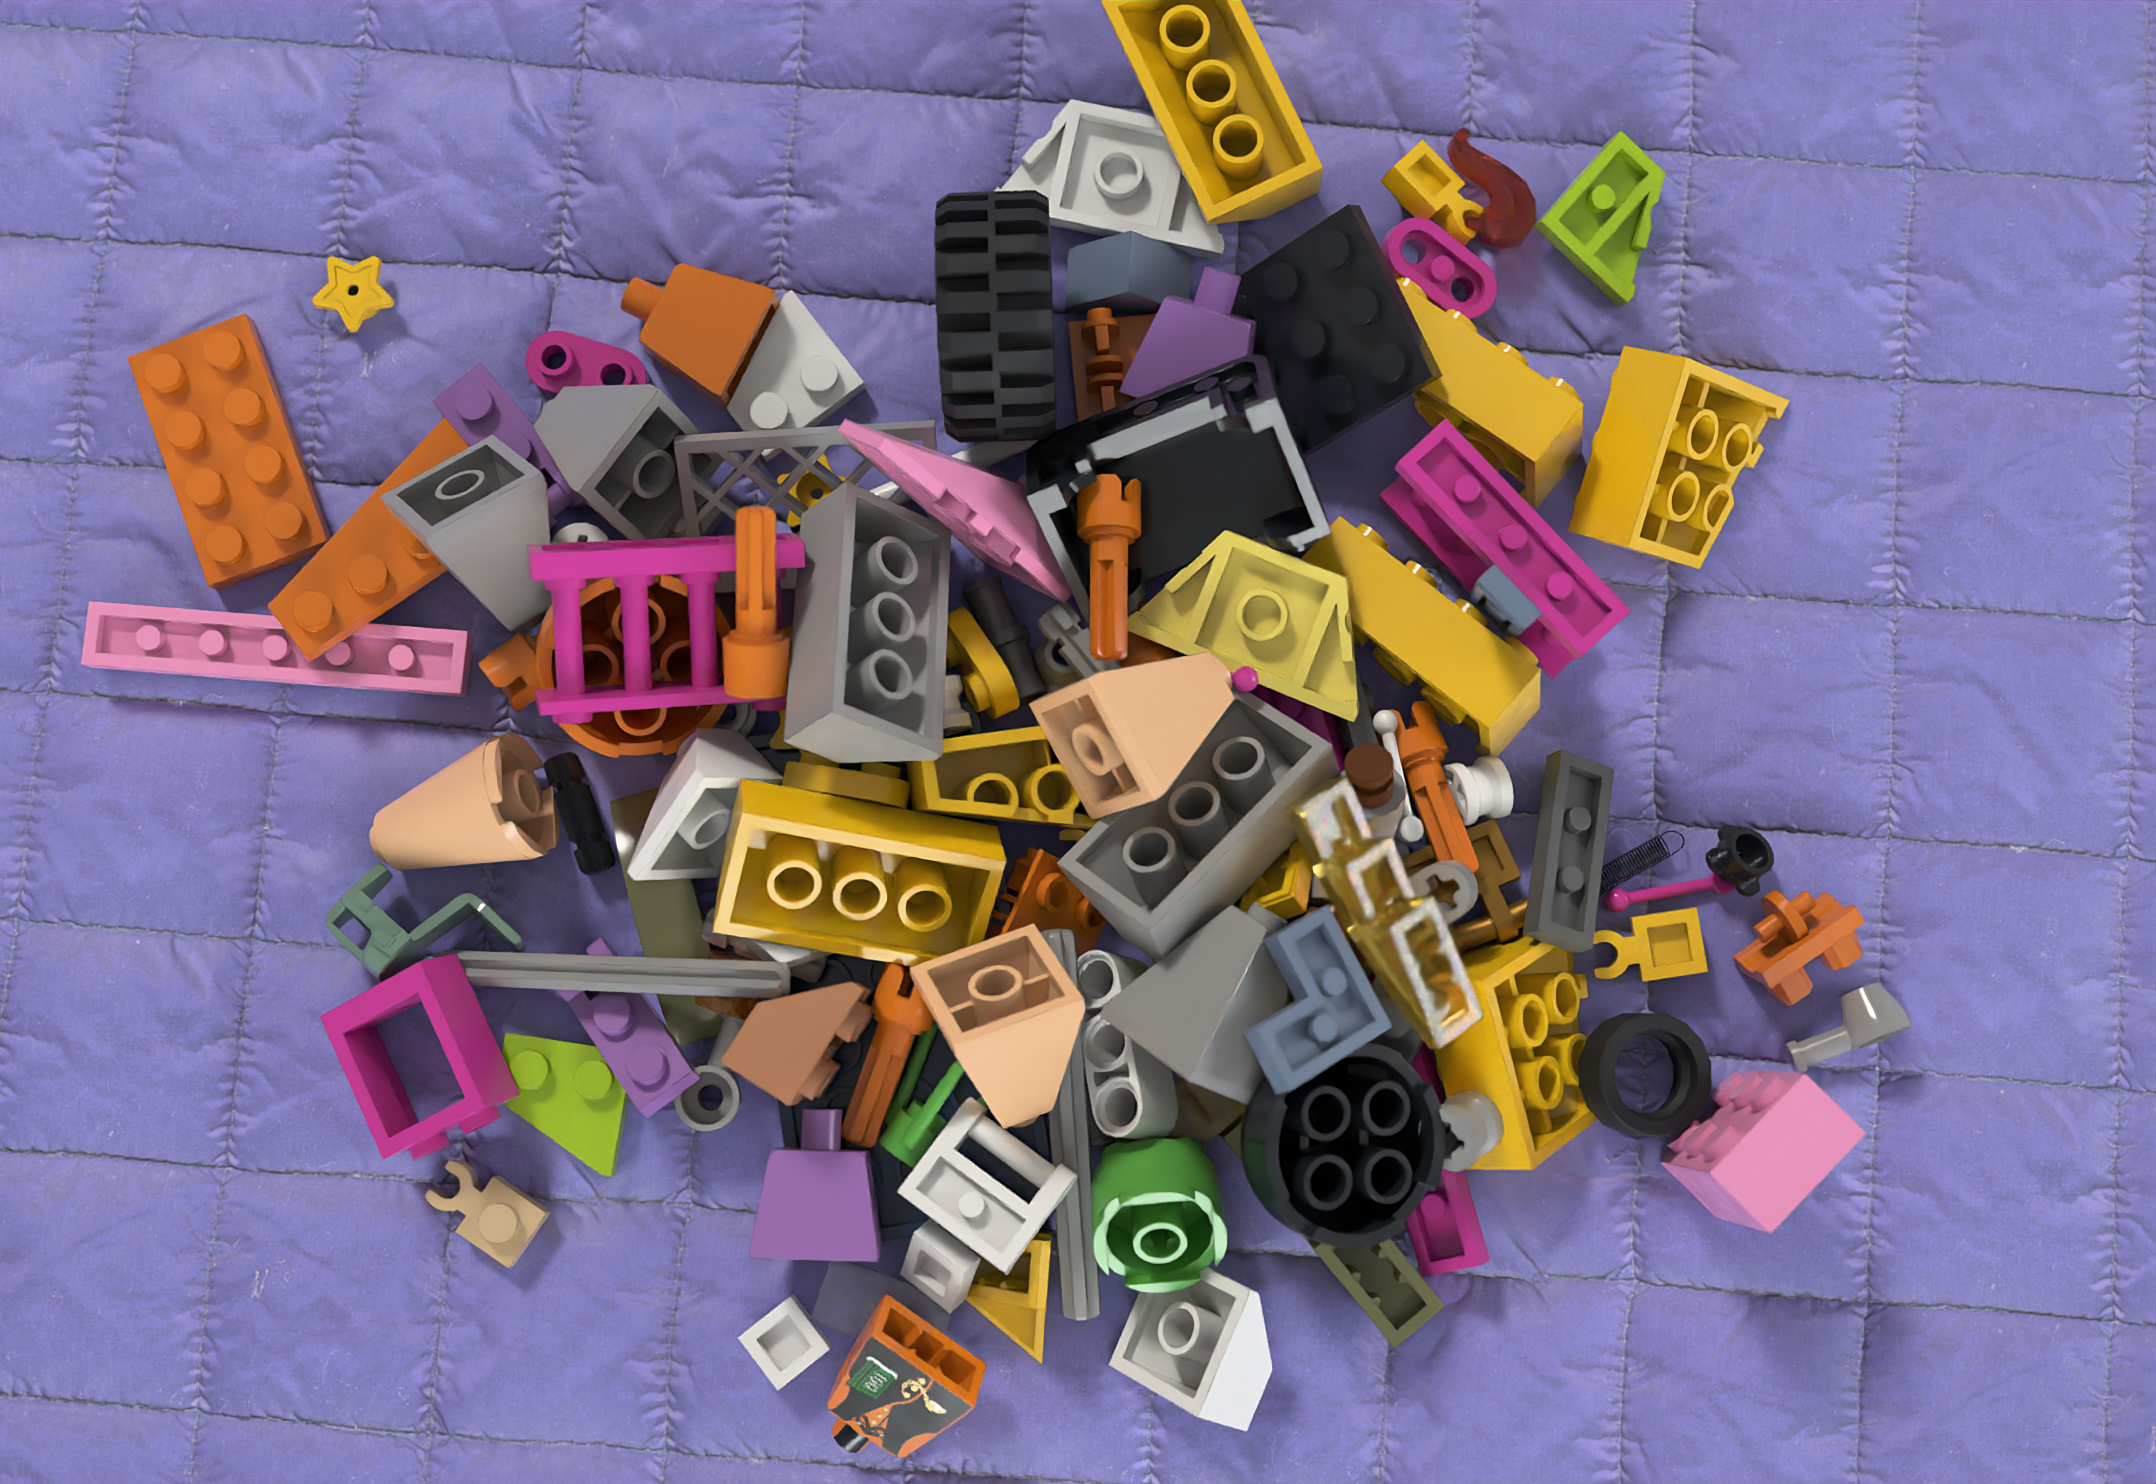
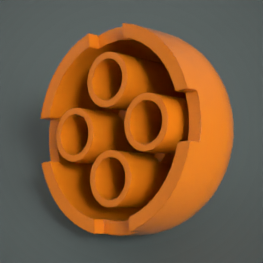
(635, 730)

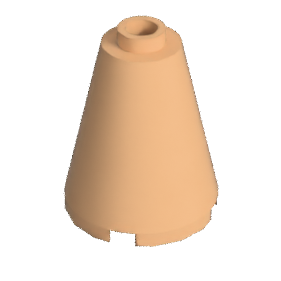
(472, 812)

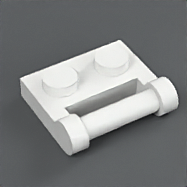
(974, 1203)

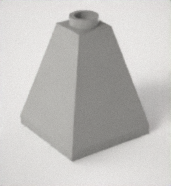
(621, 453)
(476, 522)
(1204, 998)

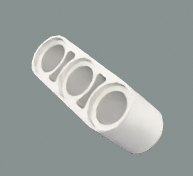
(1117, 1077)

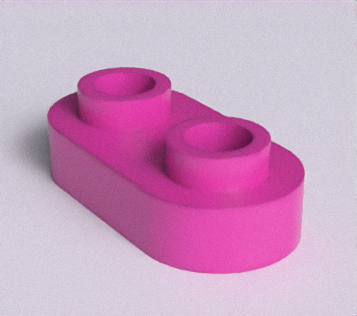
(1438, 265)
(585, 364)

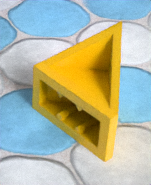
(1018, 1299)

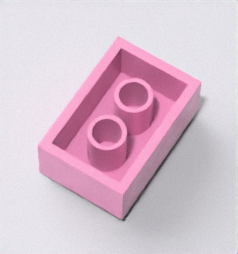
(1761, 1147)

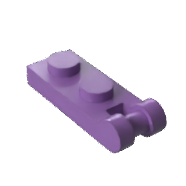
(482, 408)
(633, 1042)

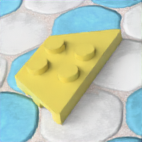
(1264, 614)

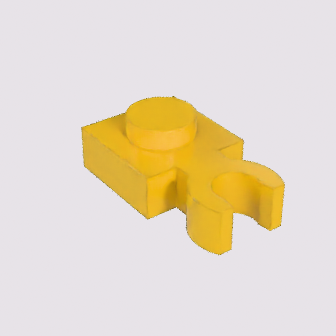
(1430, 190)
(1660, 945)

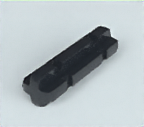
(579, 813)

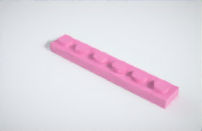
(261, 650)

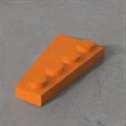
(365, 563)

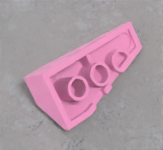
(977, 504)

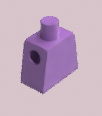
(1191, 336)
(818, 1198)

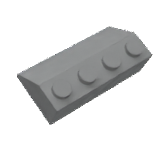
(869, 631)
(1213, 833)

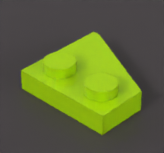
(1606, 216)
(569, 1097)

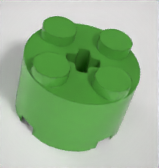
(1157, 1213)

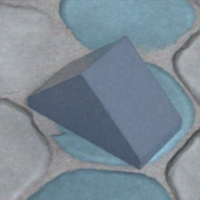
(1125, 274)

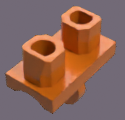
(1796, 935)

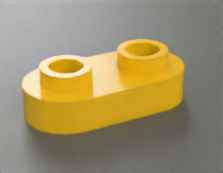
(983, 672)
(873, 784)

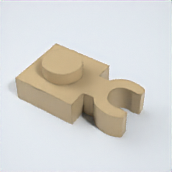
(497, 1217)

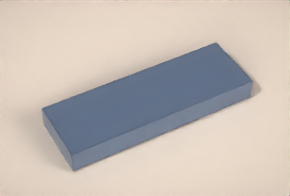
(1503, 602)

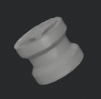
(1471, 1128)

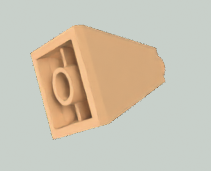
(1133, 727)
(1006, 1019)

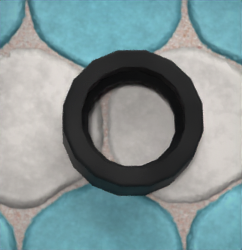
(1690, 1074)

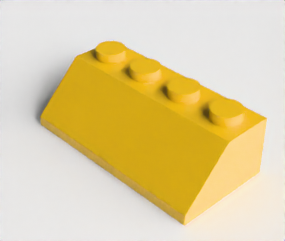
(1218, 105)
(855, 876)

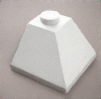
(695, 806)
(1200, 1348)

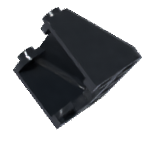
(1207, 460)

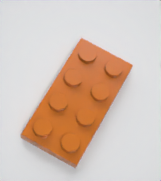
(230, 451)

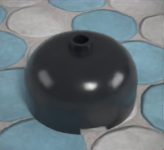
(1322, 1167)

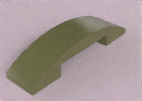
(666, 919)

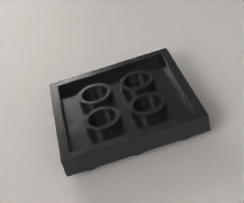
(1334, 329)

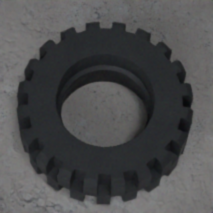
(995, 316)

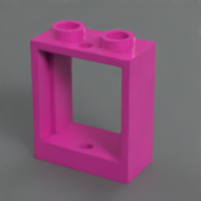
(463, 1036)

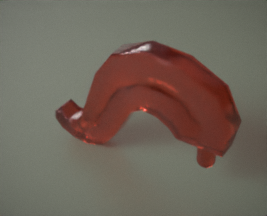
(1511, 202)

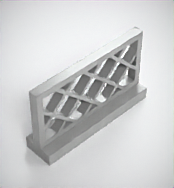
(790, 441)

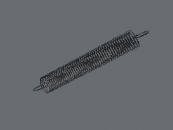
(1635, 863)

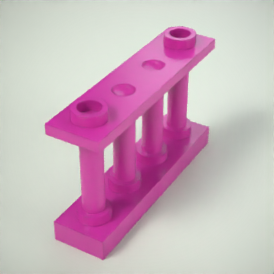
(1478, 520)
(633, 569)

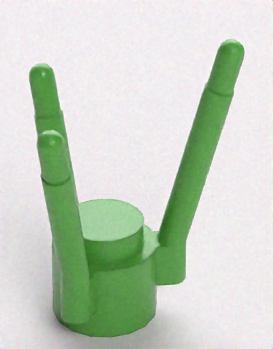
(918, 1126)

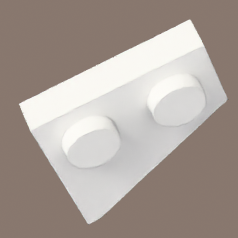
(793, 376)

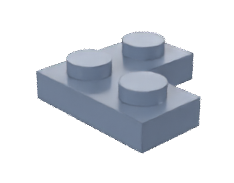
(1332, 1005)

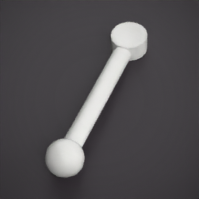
(1409, 827)

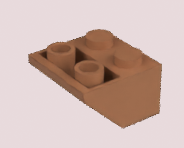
(792, 1040)

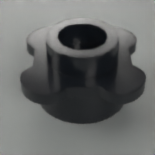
(1741, 858)

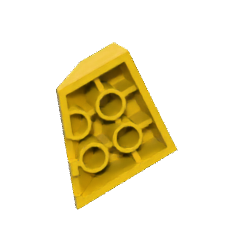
(1669, 455)
(1522, 1048)

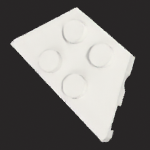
(1114, 176)

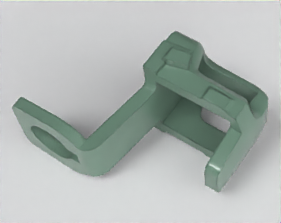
(390, 946)

